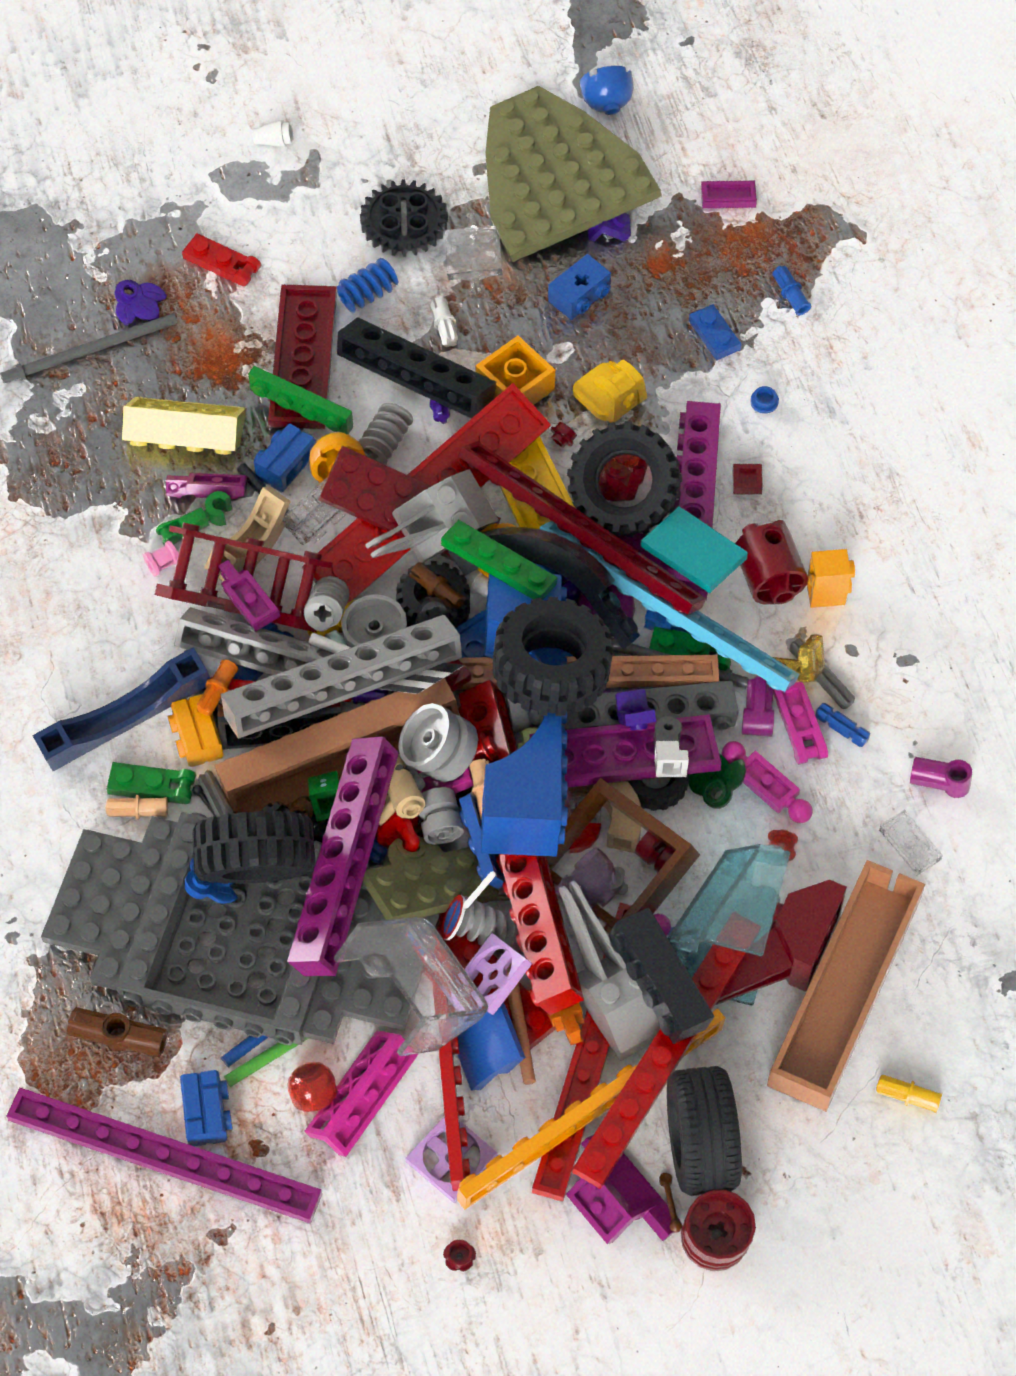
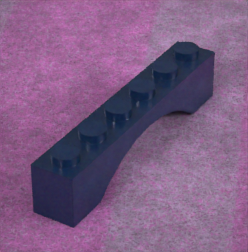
(81, 734)

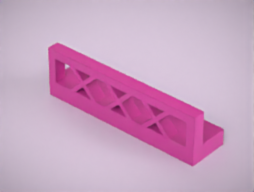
(364, 1093)

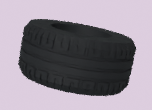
(704, 1130)

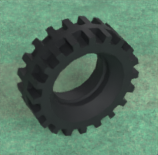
(602, 448)

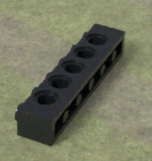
(415, 367)

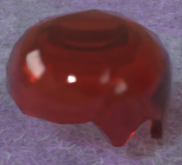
(312, 1086)

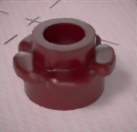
(563, 435)
(463, 1248)

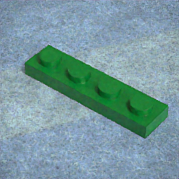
(300, 400)
(498, 561)

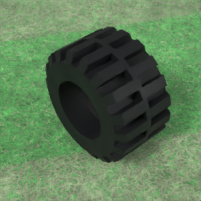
(411, 592)

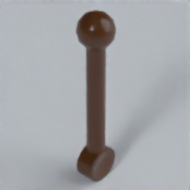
(666, 1180)

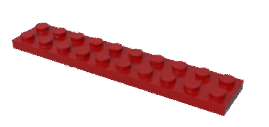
(502, 426)

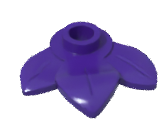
(140, 303)

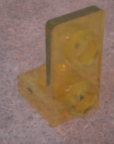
(810, 659)

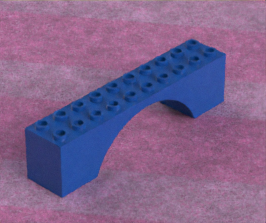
(528, 788)

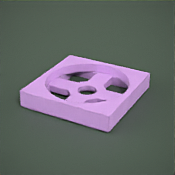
(480, 964)
(431, 1141)

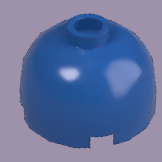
(608, 89)

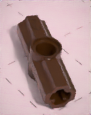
(136, 1035)

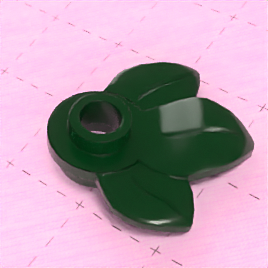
(727, 780)

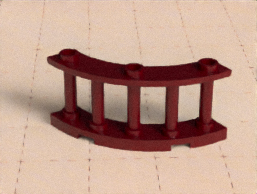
(208, 594)

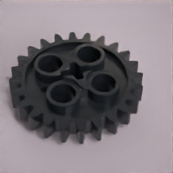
(382, 218)

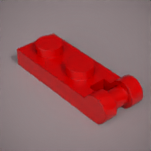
(221, 260)

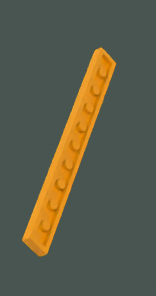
(555, 1132)

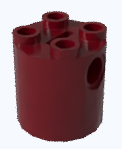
(772, 563)

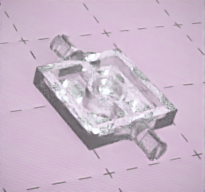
(473, 253)

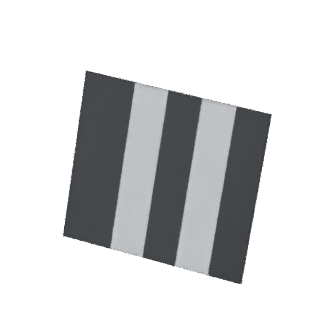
(422, 680)

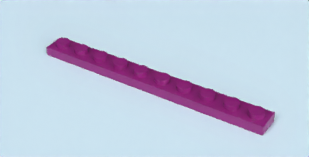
(165, 1155)

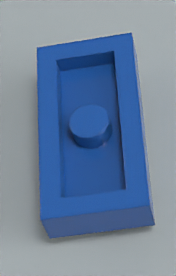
(714, 332)

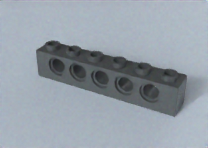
(686, 699)

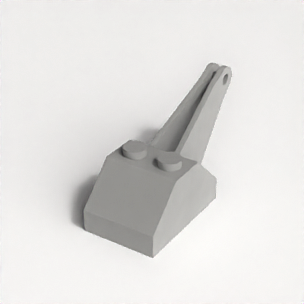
(433, 513)
(607, 989)

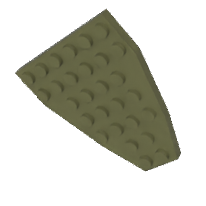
(557, 172)

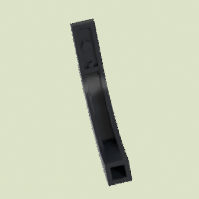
(572, 563)

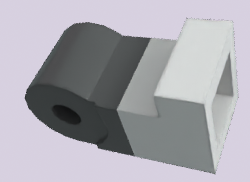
(668, 757)

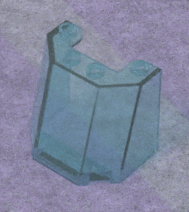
(733, 907)

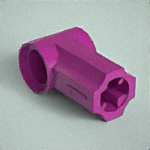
(758, 714)
(940, 774)

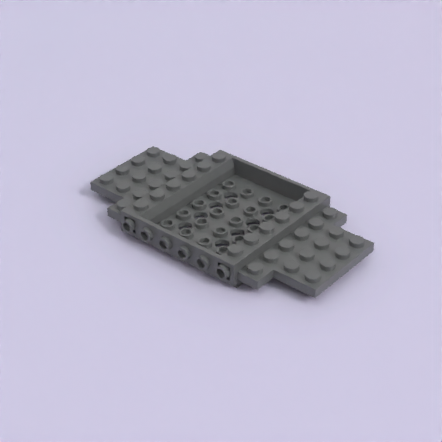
(135, 915)

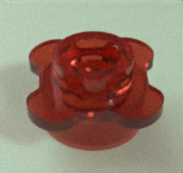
(787, 838)

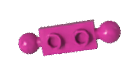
(769, 783)

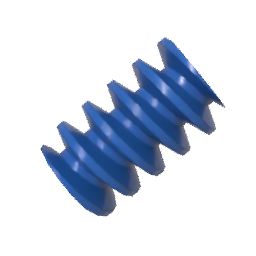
(366, 283)

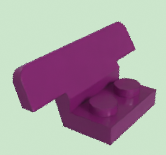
(621, 1201)

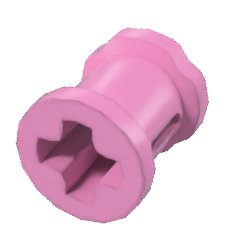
(161, 558)

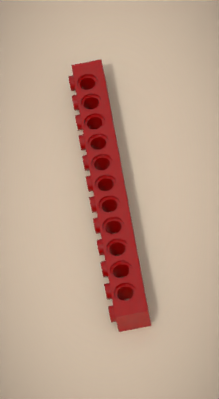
(488, 713)

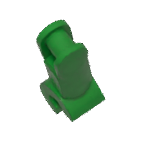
(214, 505)

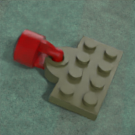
(419, 875)

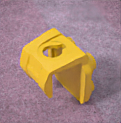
(610, 390)

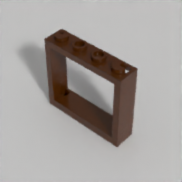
(665, 879)

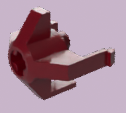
(619, 483)

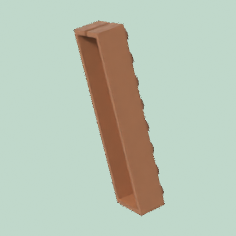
(283, 766)
(845, 986)

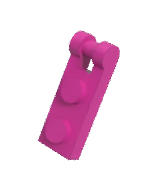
(800, 723)

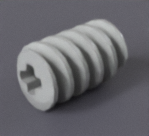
(385, 432)
(326, 603)
(483, 920)

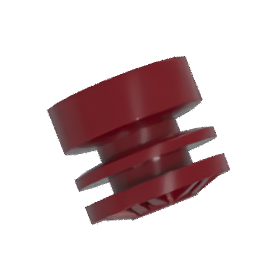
(718, 1211)

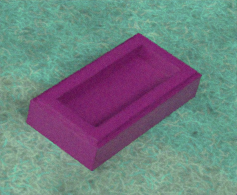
(728, 194)

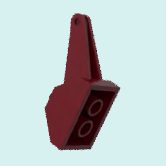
(794, 941)

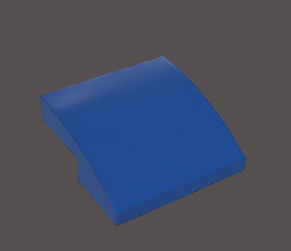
(489, 1048)

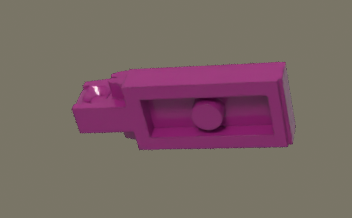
(204, 484)
(248, 596)

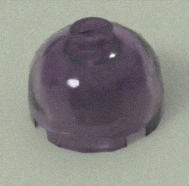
(595, 877)

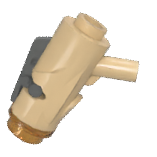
(404, 793)

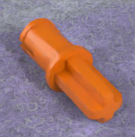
(216, 686)

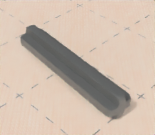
(828, 681)
(214, 794)

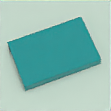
(694, 549)

